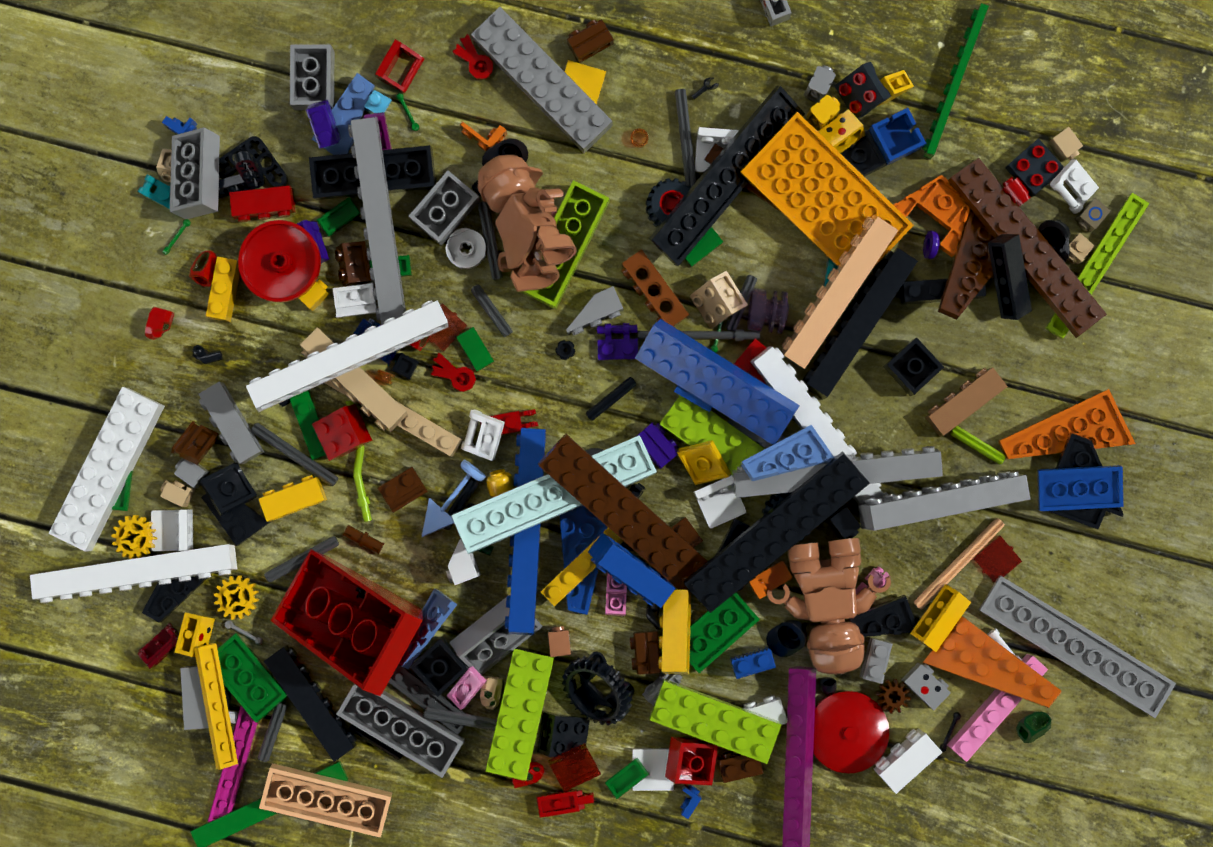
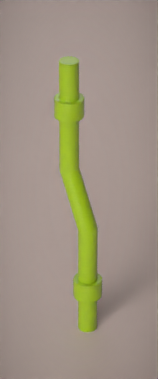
(362, 499)

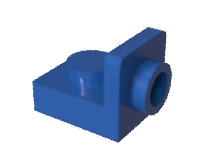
(178, 127)
(691, 803)

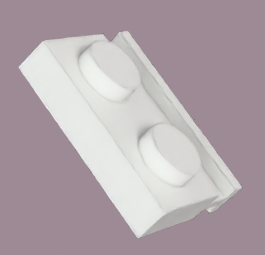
(354, 300)

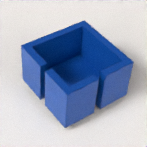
(895, 139)

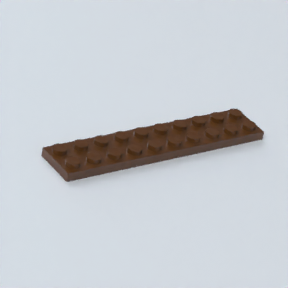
(1041, 262)
(621, 511)

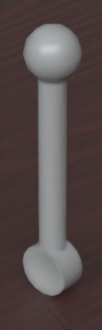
(229, 624)

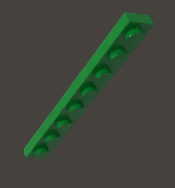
(957, 72)

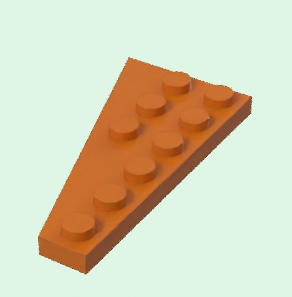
(1092, 418)
(983, 660)

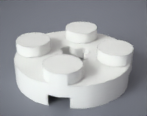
(456, 242)

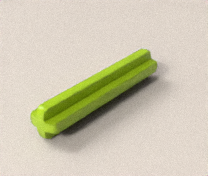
(978, 445)

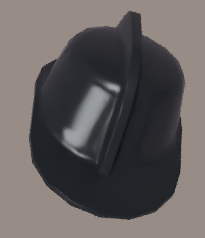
(506, 147)
(1057, 236)
(787, 638)

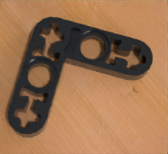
(246, 146)
(249, 176)

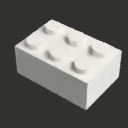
(907, 760)

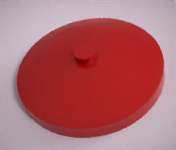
(279, 261)
(849, 732)

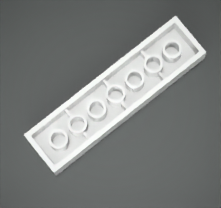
(106, 469)

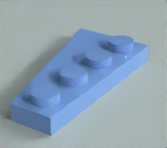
(349, 108)
(791, 454)
(434, 614)

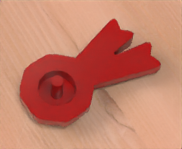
(479, 65)
(461, 378)

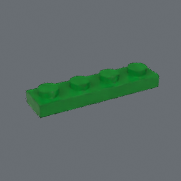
(306, 416)

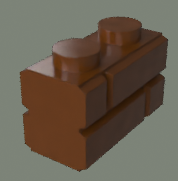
(589, 40)
(646, 652)

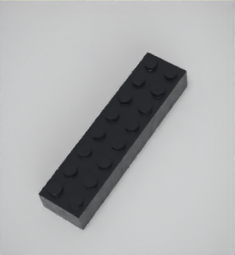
(860, 323)

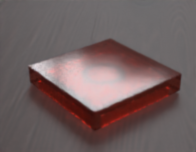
(574, 767)

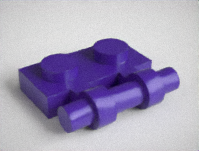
(617, 348)

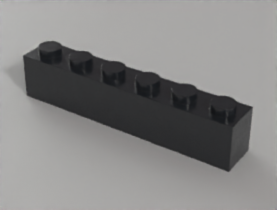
(310, 702)

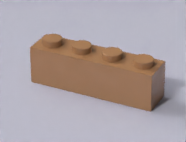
(966, 401)

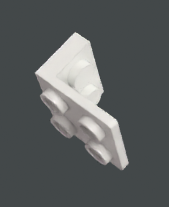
(705, 141)
(719, 502)
(173, 530)

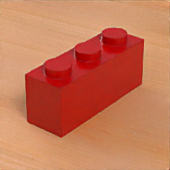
(262, 203)

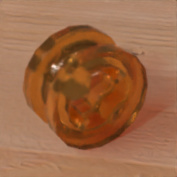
(634, 135)
(385, 377)

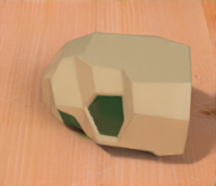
(491, 692)

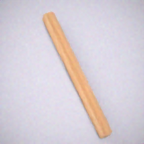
(959, 563)

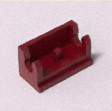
(159, 646)

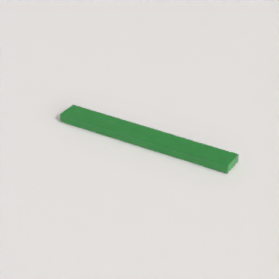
(248, 814)

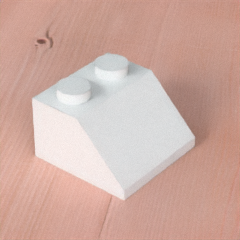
(462, 566)

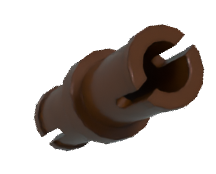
(363, 539)

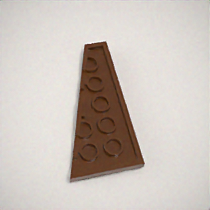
(969, 268)

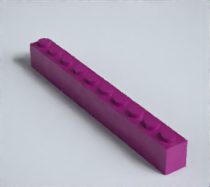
(799, 757)

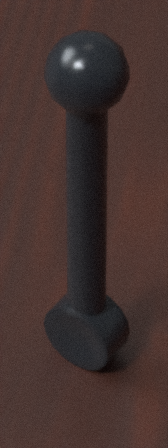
(943, 746)

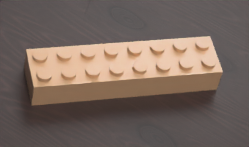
(838, 291)

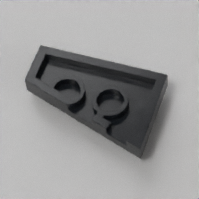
(238, 523)
(169, 596)
(886, 618)

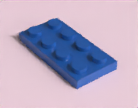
(1080, 488)

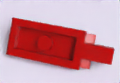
(563, 802)

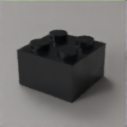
(913, 366)
(439, 666)

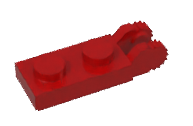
(513, 421)

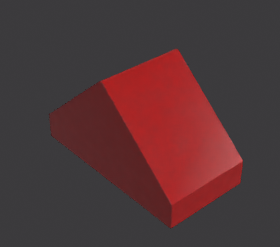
(351, 634)

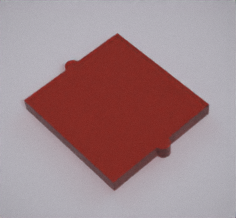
(446, 336)
(997, 559)

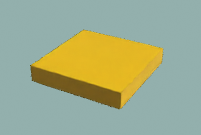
(587, 78)
(703, 462)

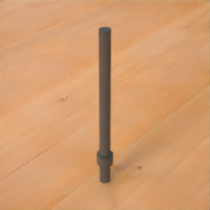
(738, 334)

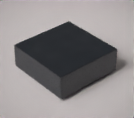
(405, 366)

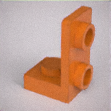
(494, 136)
(770, 579)

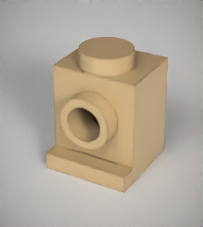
(177, 493)

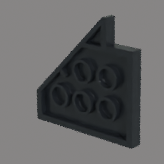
(1081, 453)

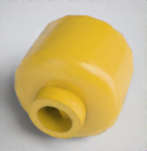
(499, 482)

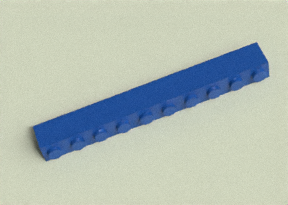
(525, 543)

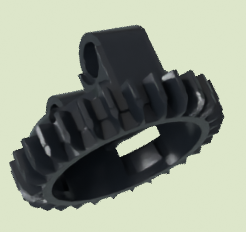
(588, 697)

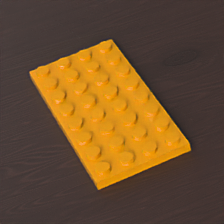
(819, 189)

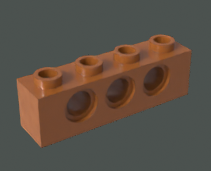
(640, 261)

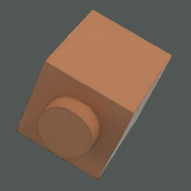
(559, 641)

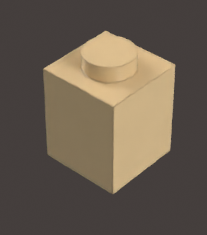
(1065, 144)

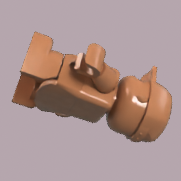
(524, 222)
(830, 599)

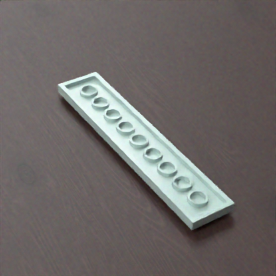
(543, 498)

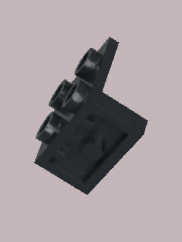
(561, 733)

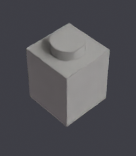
(190, 472)

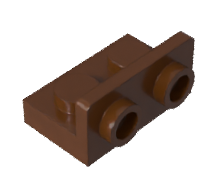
(352, 263)
(738, 767)

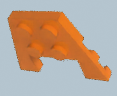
(943, 205)

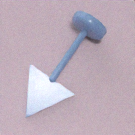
(436, 517)

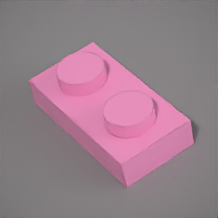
(466, 688)

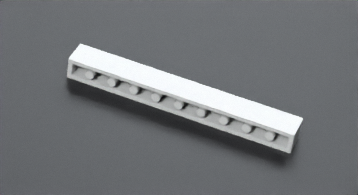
(347, 356)
(783, 379)
(133, 572)

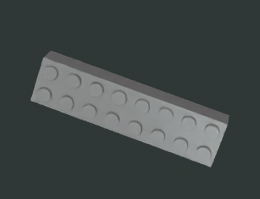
(542, 80)
(943, 501)

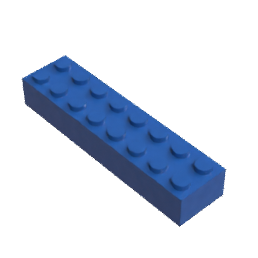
(717, 381)

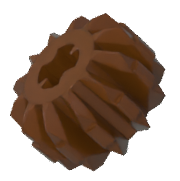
(898, 689)

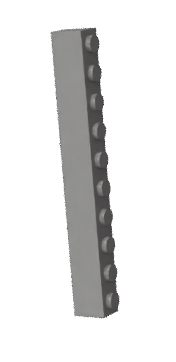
(378, 218)
(876, 469)

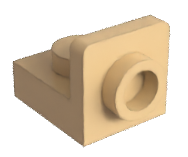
(164, 165)
(1079, 249)

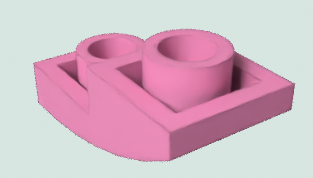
(615, 597)

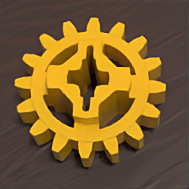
(128, 530)
(231, 604)

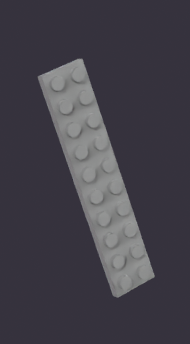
(1077, 646)

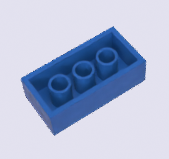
(630, 570)

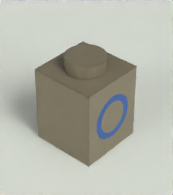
(1092, 215)

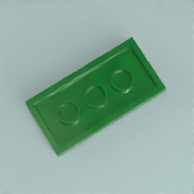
(719, 630)
(248, 679)

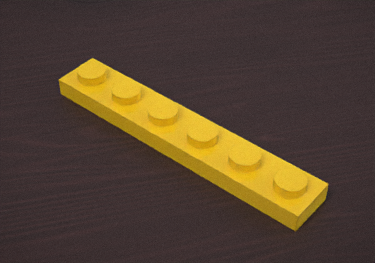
(573, 573)
(216, 706)

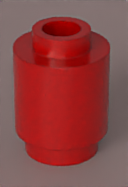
(1016, 191)

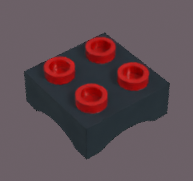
(862, 90)
(1035, 167)

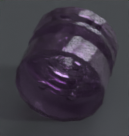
(767, 311)

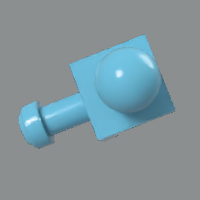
(377, 103)

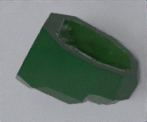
(1033, 726)

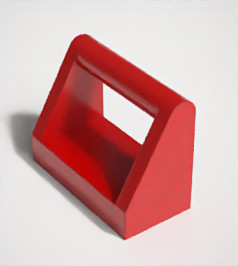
(389, 62)

